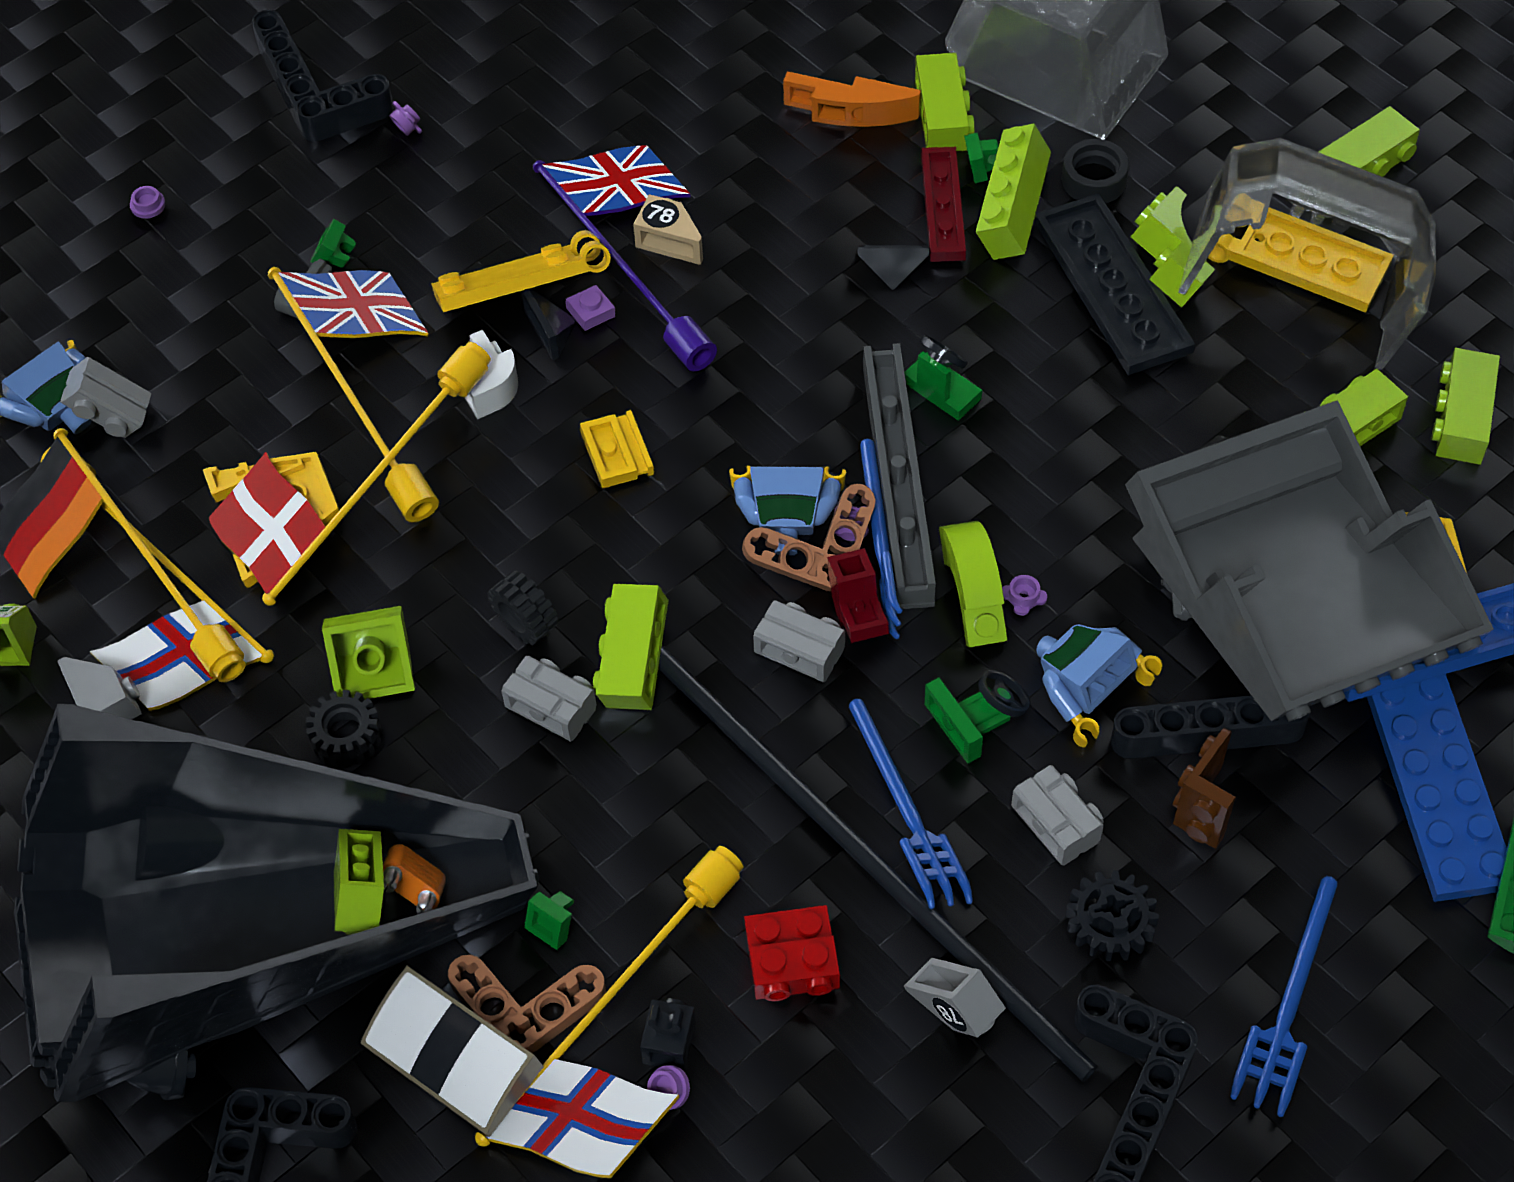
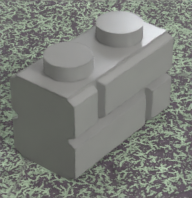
(105, 398)
(799, 640)
(549, 697)
(1057, 814)

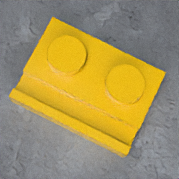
(616, 449)

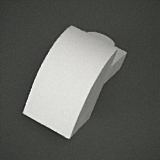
(498, 383)

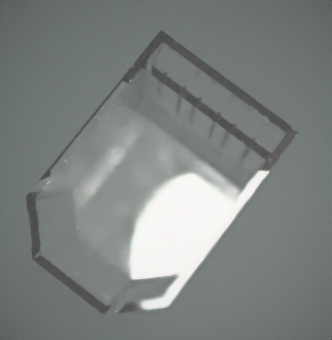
(1062, 56)

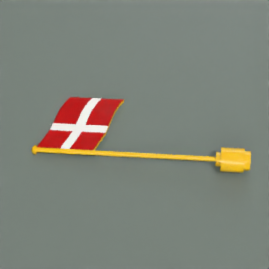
(275, 525)

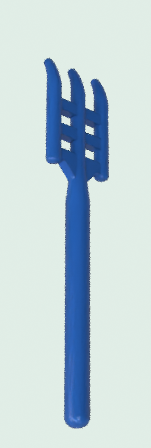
(880, 538)
(921, 837)
(1279, 1035)

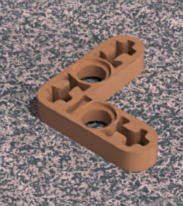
(816, 557)
(516, 1017)

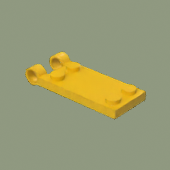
(1309, 258)
(520, 274)

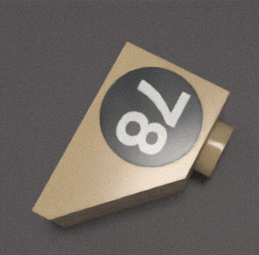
(667, 230)

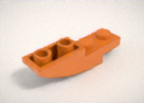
(858, 105)

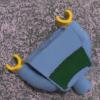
(37, 388)
(787, 498)
(1087, 668)

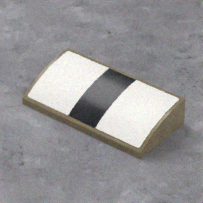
(450, 1051)

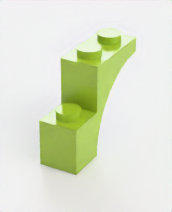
(1166, 239)

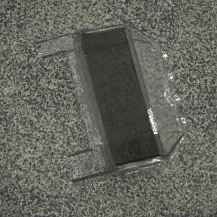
(1334, 191)

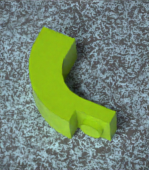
(977, 580)

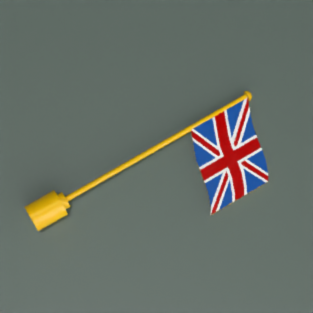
(358, 307)

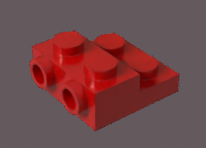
(792, 953)

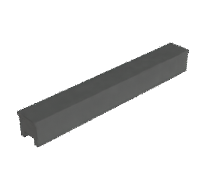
(899, 477)

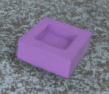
(590, 307)

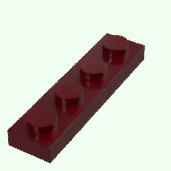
(943, 204)

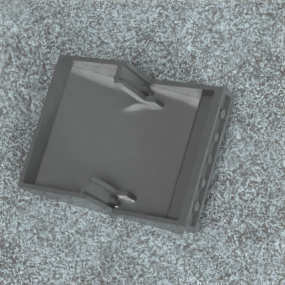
(1303, 564)

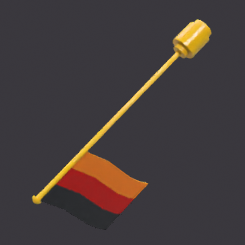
(54, 513)

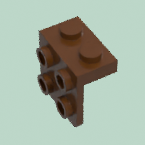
(1201, 805)

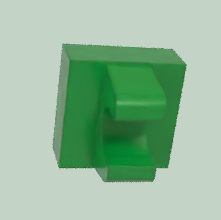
(981, 155)
(330, 244)
(549, 918)

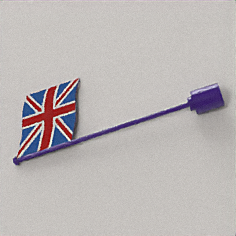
(618, 183)

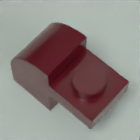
(855, 595)

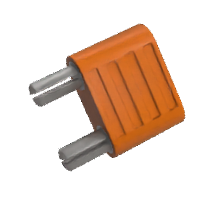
(413, 878)

